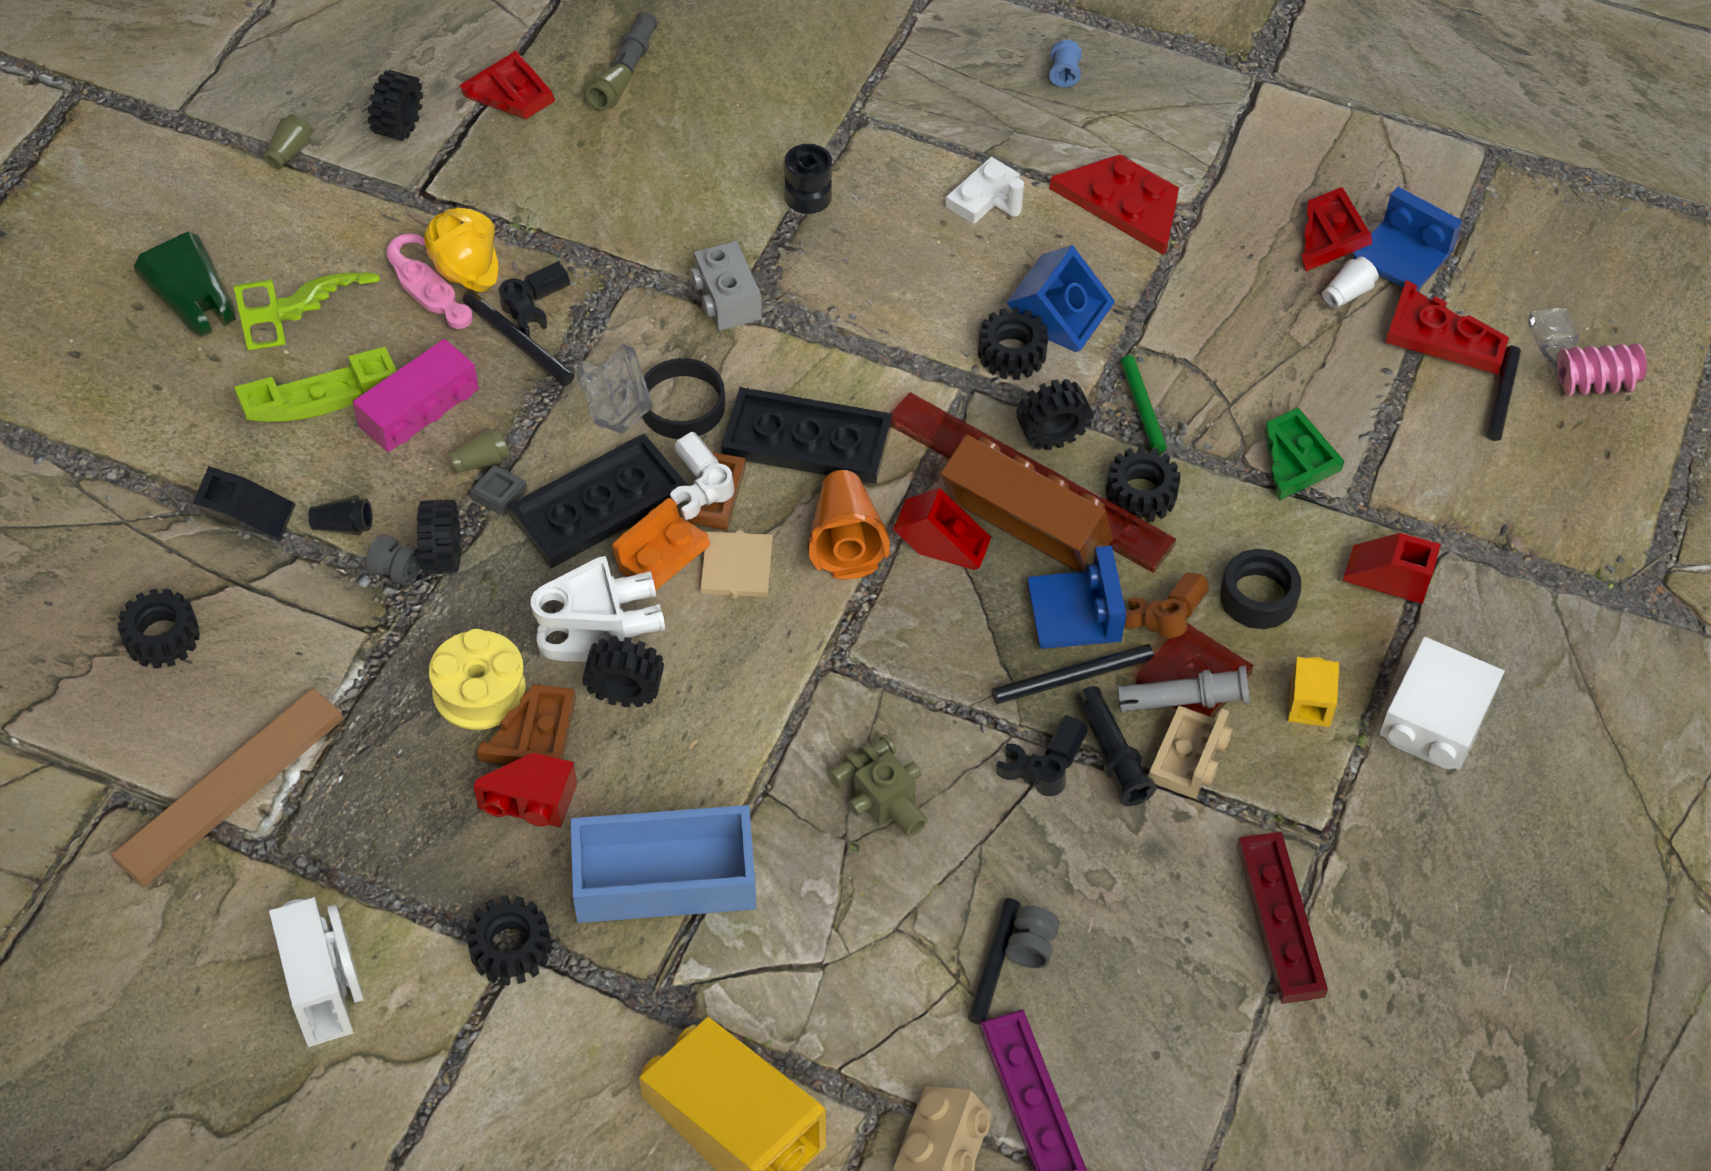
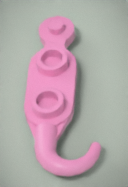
(426, 284)

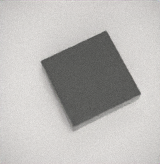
(498, 489)

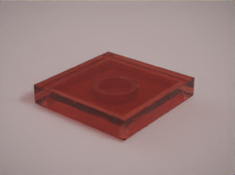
(1186, 658)

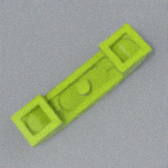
(316, 394)

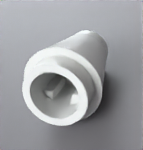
(1352, 281)

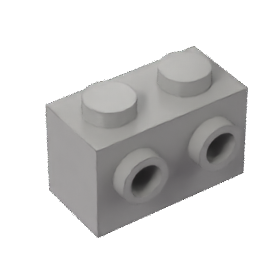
(726, 286)

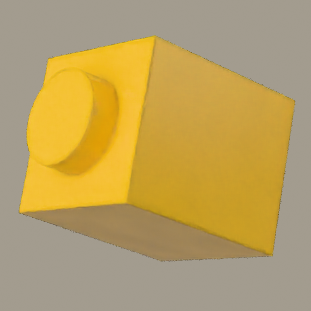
(1313, 691)

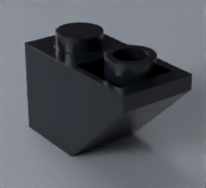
(243, 504)

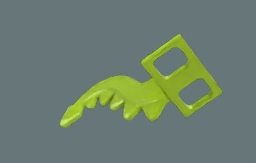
(291, 307)

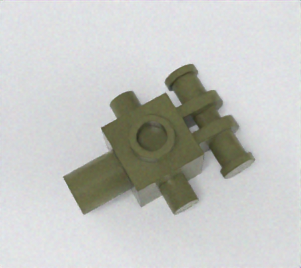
(881, 785)

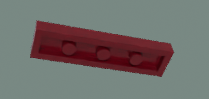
(1282, 918)

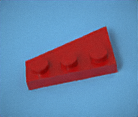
(1436, 331)

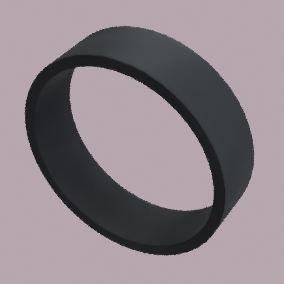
(690, 368)

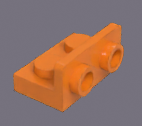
(659, 544)

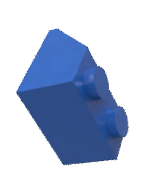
(1064, 296)

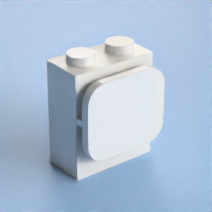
(1441, 704)
(316, 968)

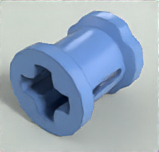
(1065, 67)

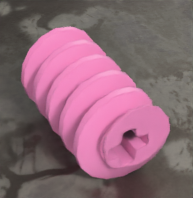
(1601, 367)

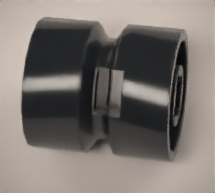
(808, 178)

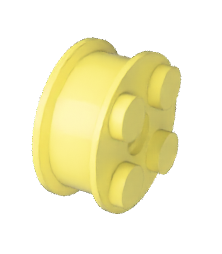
(476, 679)

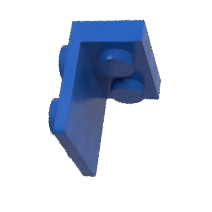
(1411, 239)
(1079, 605)

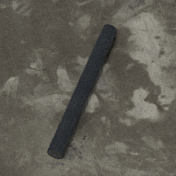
(518, 338)
(1072, 674)

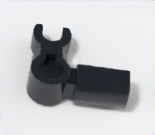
(518, 295)
(1048, 771)

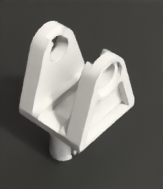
(593, 609)

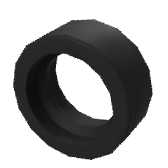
(1262, 563)

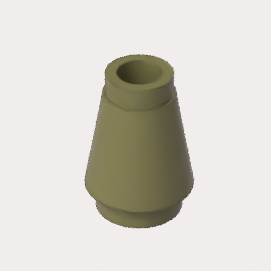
(608, 87)
(287, 141)
(480, 451)

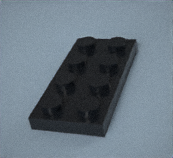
(807, 434)
(595, 500)

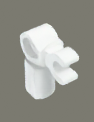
(713, 479)

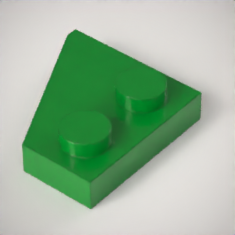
(1298, 453)

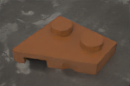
(535, 726)

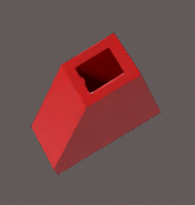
(1394, 565)
(529, 789)

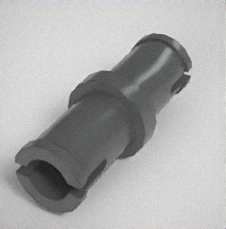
(635, 42)

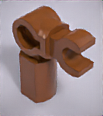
(1168, 615)

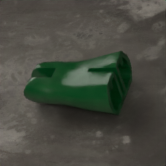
(186, 281)

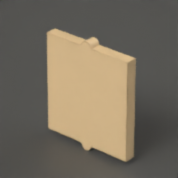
(737, 564)

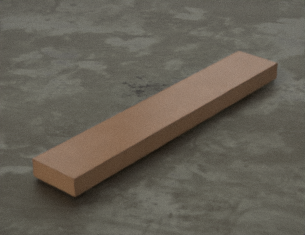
(227, 787)

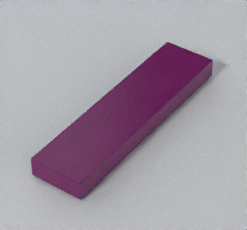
(1031, 1094)

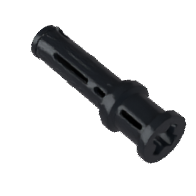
(1120, 759)

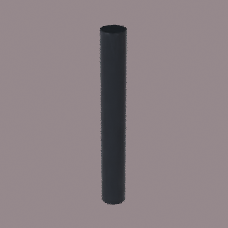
(1503, 393)
(993, 962)

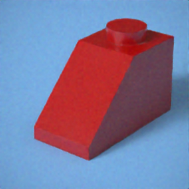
(942, 530)

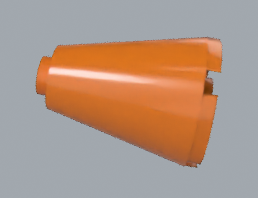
(847, 529)

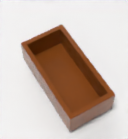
(1026, 503)

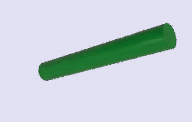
(1143, 403)

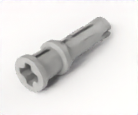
(1205, 689)

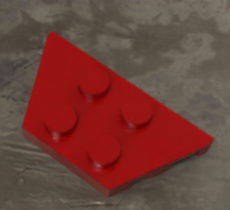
(1123, 197)

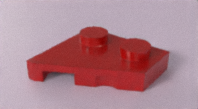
(1332, 229)

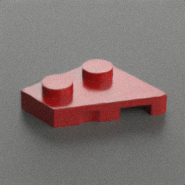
(509, 87)

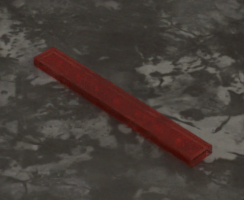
(944, 433)

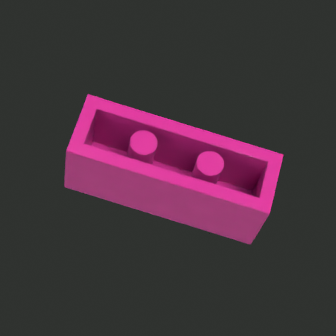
(416, 395)

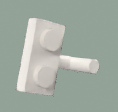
(987, 189)

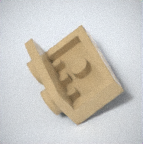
(1189, 751)
(944, 1131)

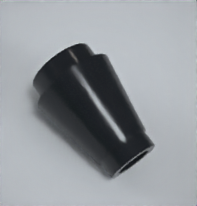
(342, 516)

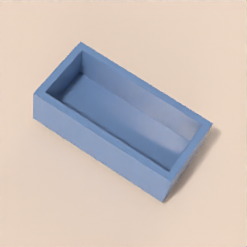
(662, 864)

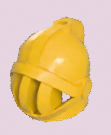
(464, 250)

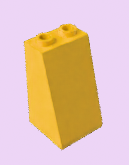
(733, 1103)

